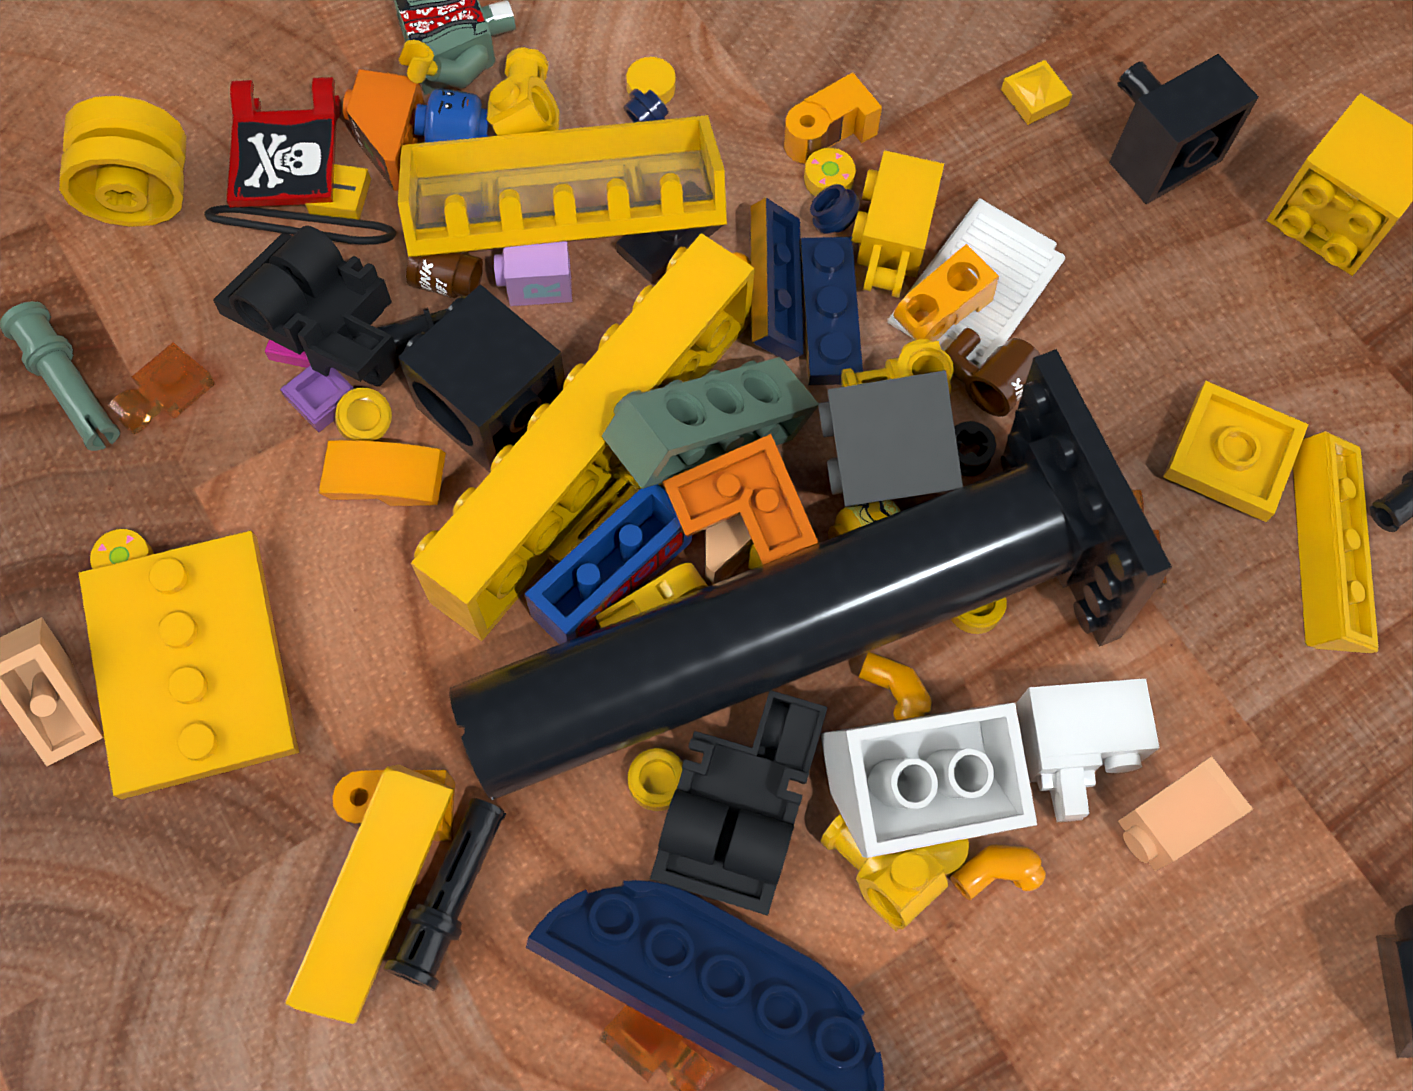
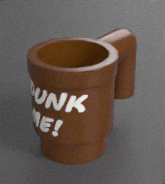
(445, 273)
(1000, 379)

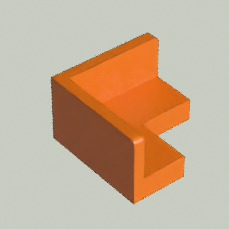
(750, 484)

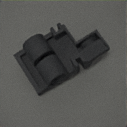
(316, 304)
(734, 809)

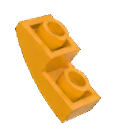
(382, 471)

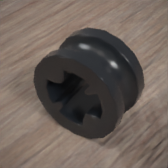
(976, 432)

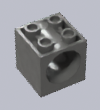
(892, 439)

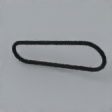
(210, 215)

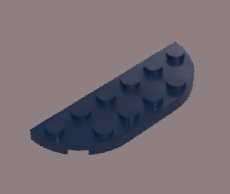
(715, 984)

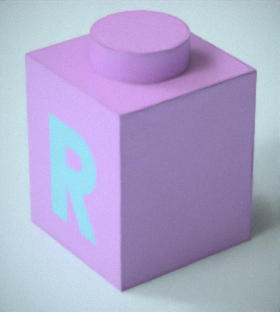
(535, 273)

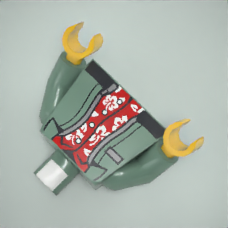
(450, 39)

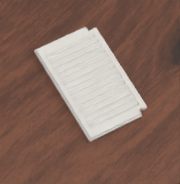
(1024, 267)

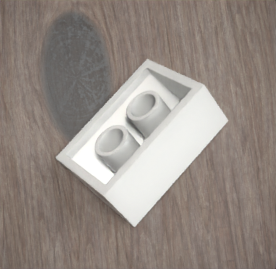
(930, 778)

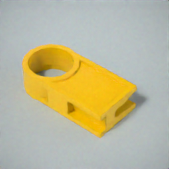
(668, 587)

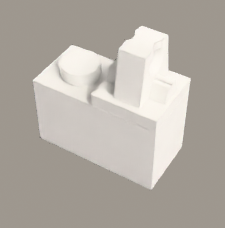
(1077, 730)

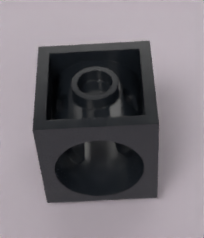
(482, 374)

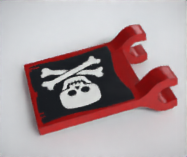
(283, 153)

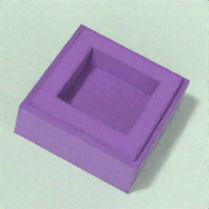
(316, 395)

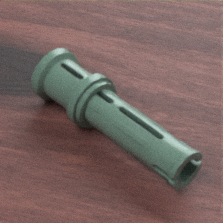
(51, 358)

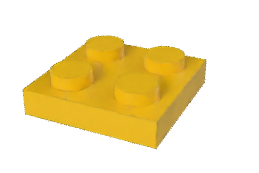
(1236, 451)

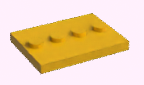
(186, 664)

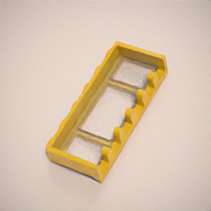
(560, 185)

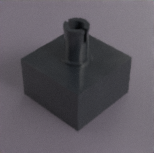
(1179, 125)

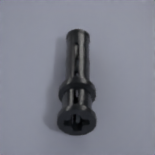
(436, 920)

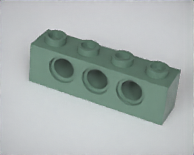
(706, 417)

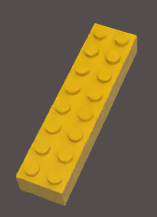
(562, 462)

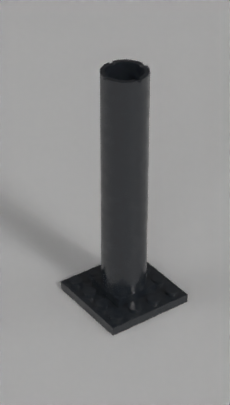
(1047, 516)

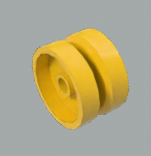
(123, 161)

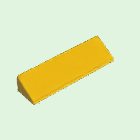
(1334, 546)
(370, 895)

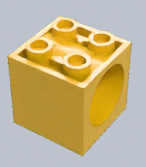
(1351, 186)

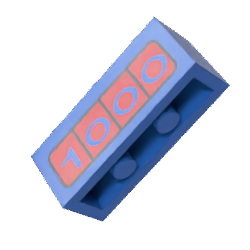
(608, 565)

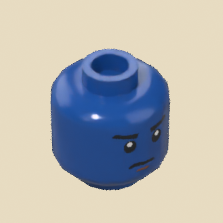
(451, 117)

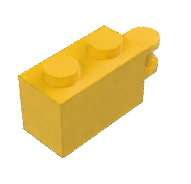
(897, 220)

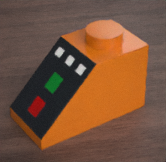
(383, 118)

